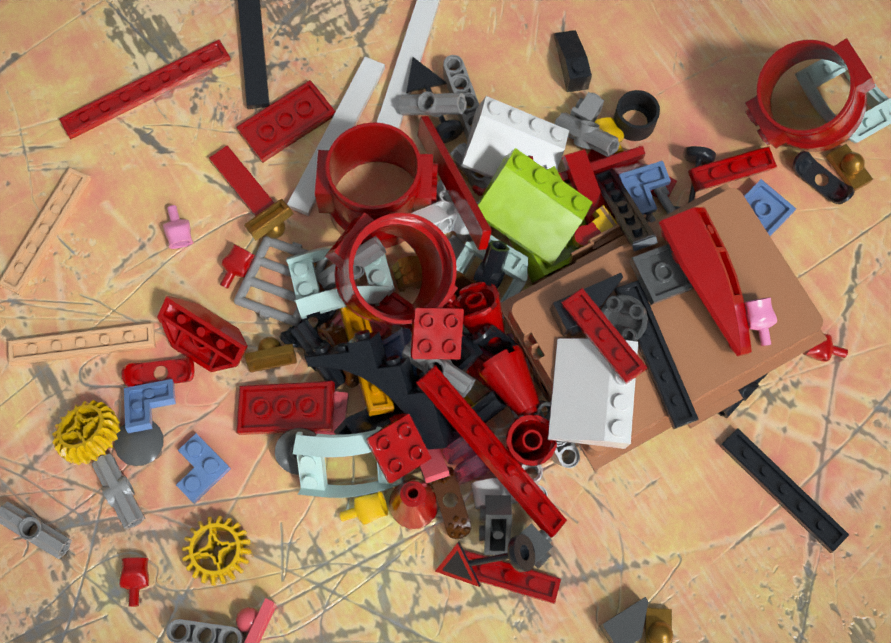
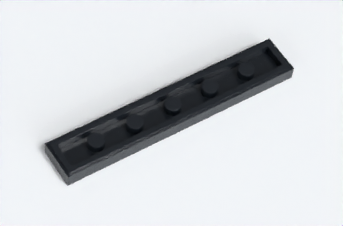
(253, 54)
(625, 210)
(661, 364)
(784, 490)

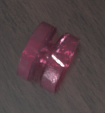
(469, 463)

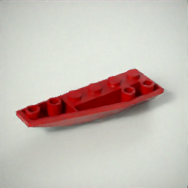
(710, 271)

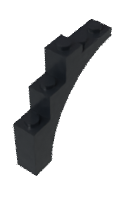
(393, 375)
(362, 422)

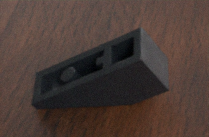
(573, 61)
(598, 293)

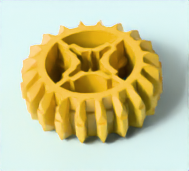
(86, 432)
(222, 571)

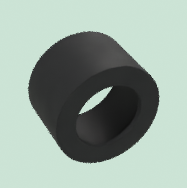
(642, 102)

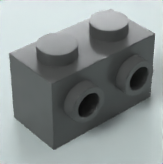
(497, 524)
(541, 544)

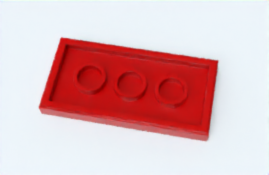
(286, 121)
(285, 407)

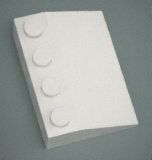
(501, 128)
(589, 397)

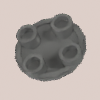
(626, 316)
(139, 447)

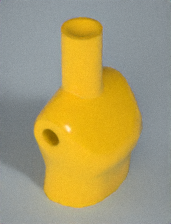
(608, 125)
(366, 508)

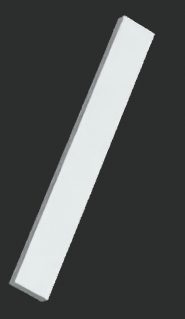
(413, 46)
(345, 117)

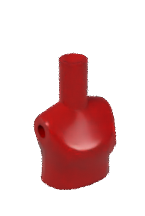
(236, 264)
(825, 350)
(134, 577)

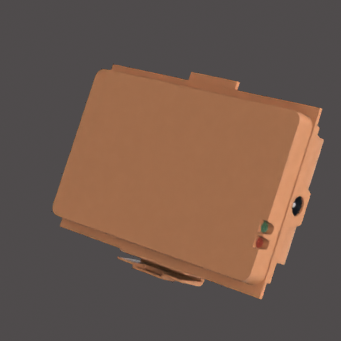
(696, 343)

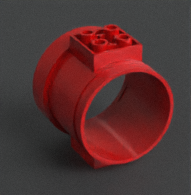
(829, 134)
(366, 145)
(426, 240)

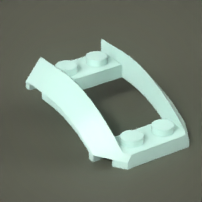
(825, 70)
(515, 267)
(307, 290)
(312, 468)

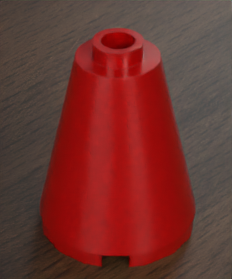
(480, 307)
(511, 381)
(529, 440)
(413, 512)

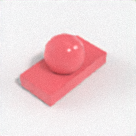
(254, 621)

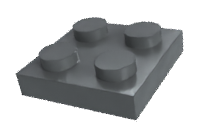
(660, 274)

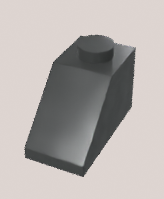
(627, 625)

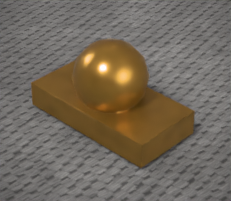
(849, 167)
(270, 221)
(270, 355)
(658, 626)

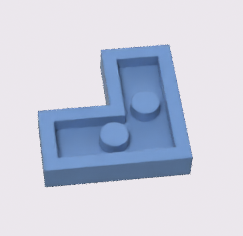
(641, 181)
(140, 401)
(207, 468)

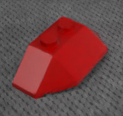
(201, 334)

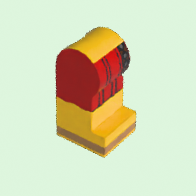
(602, 222)

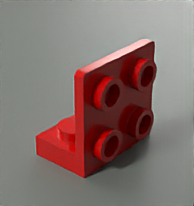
(437, 332)
(398, 447)

